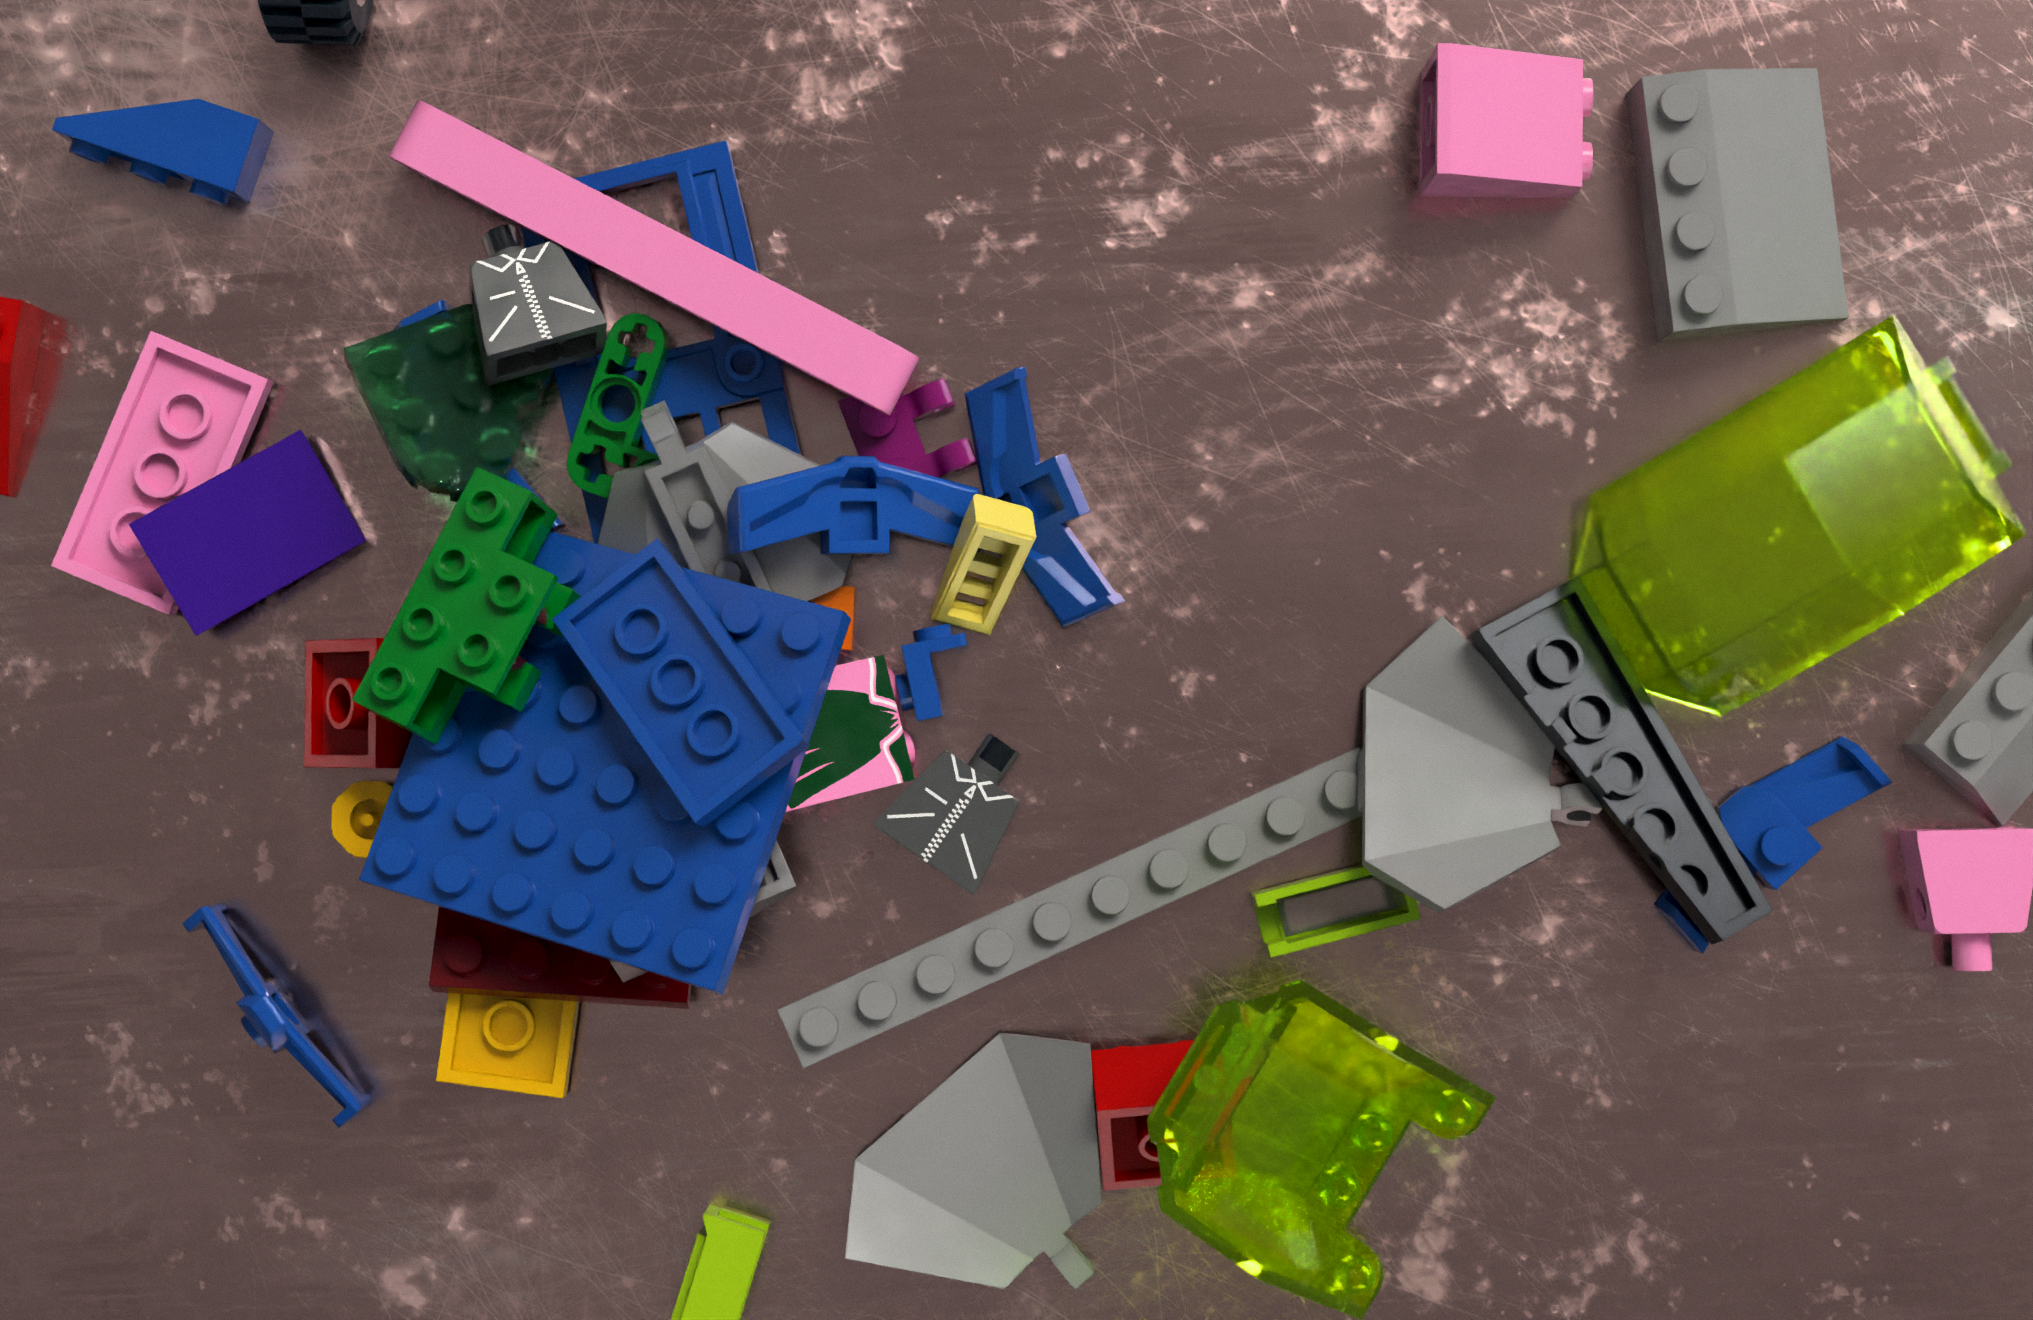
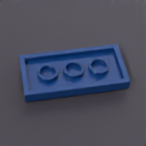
(680, 683)

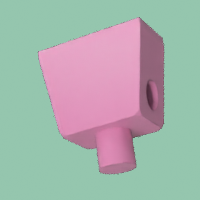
(1969, 886)

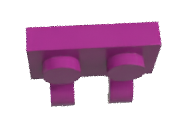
(896, 437)

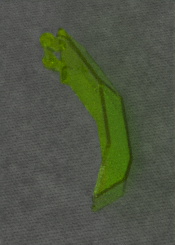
(1795, 523)

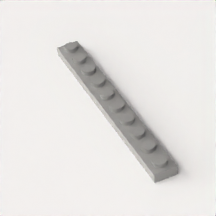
(1074, 910)

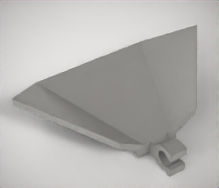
(686, 502)
(1455, 775)
(985, 1169)

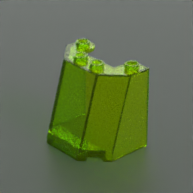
(1287, 1129)

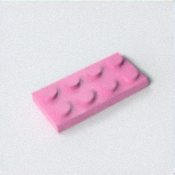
(172, 431)

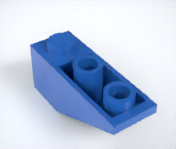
(180, 139)

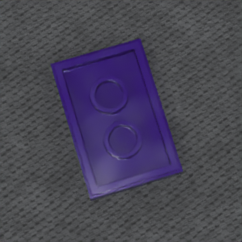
(247, 532)

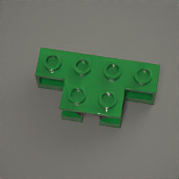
(469, 612)

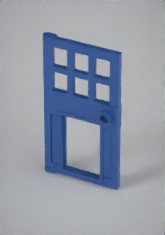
(696, 375)

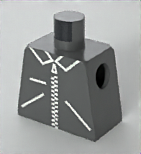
(530, 308)
(956, 812)

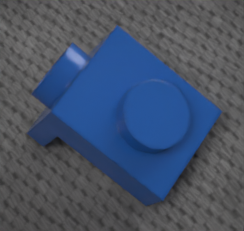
(918, 685)

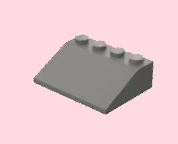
(1736, 201)

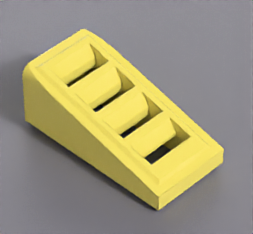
(991, 527)

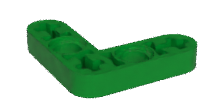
(594, 427)

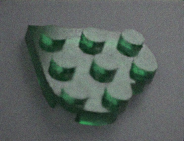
(435, 404)

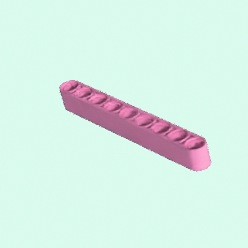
(654, 257)

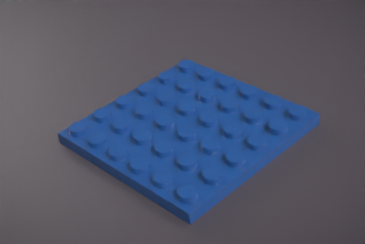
(567, 822)

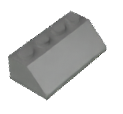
(1984, 723)

